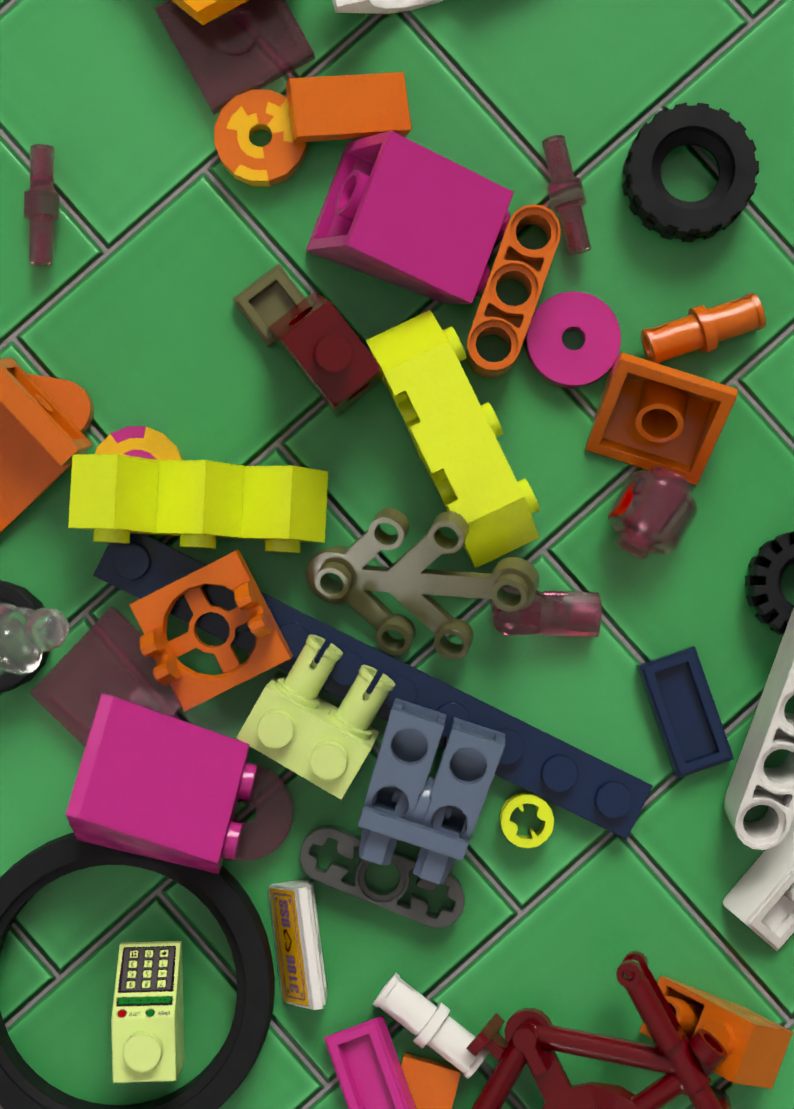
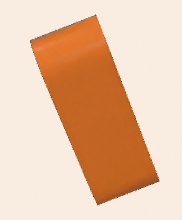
(518, 264)

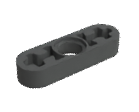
(336, 871)

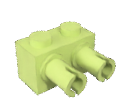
(309, 732)

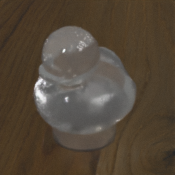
(27, 635)

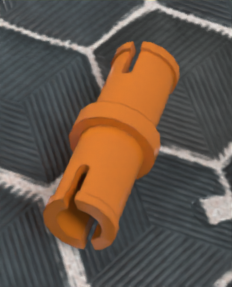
(703, 328)

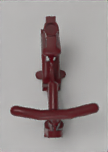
(534, 1039)

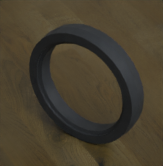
(250, 951)

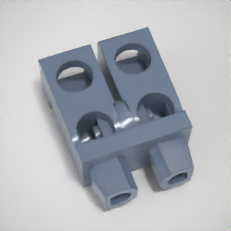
(424, 809)

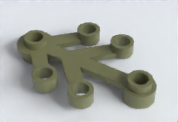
(413, 583)

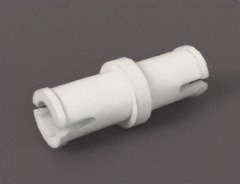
(429, 1024)

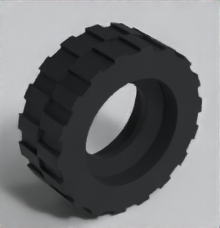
(703, 128)

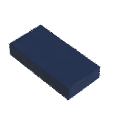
(685, 712)

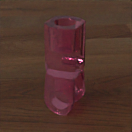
(552, 614)

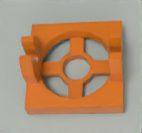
(194, 687)

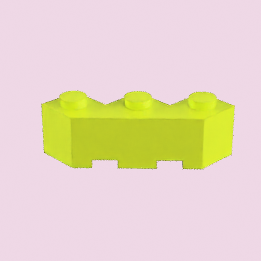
(455, 436)
(197, 501)

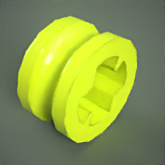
(510, 827)

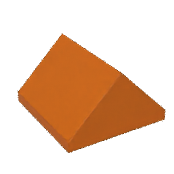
(659, 417)

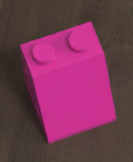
(411, 218)
(160, 787)

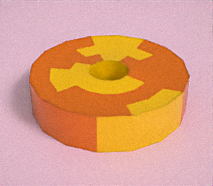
(233, 132)

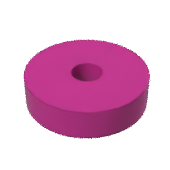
(578, 313)

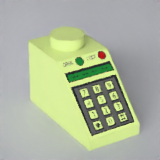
(148, 1012)

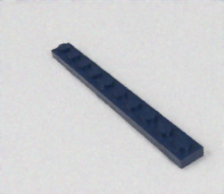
(530, 755)

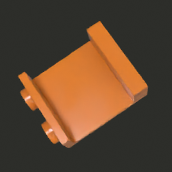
(34, 442)

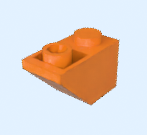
(751, 1041)

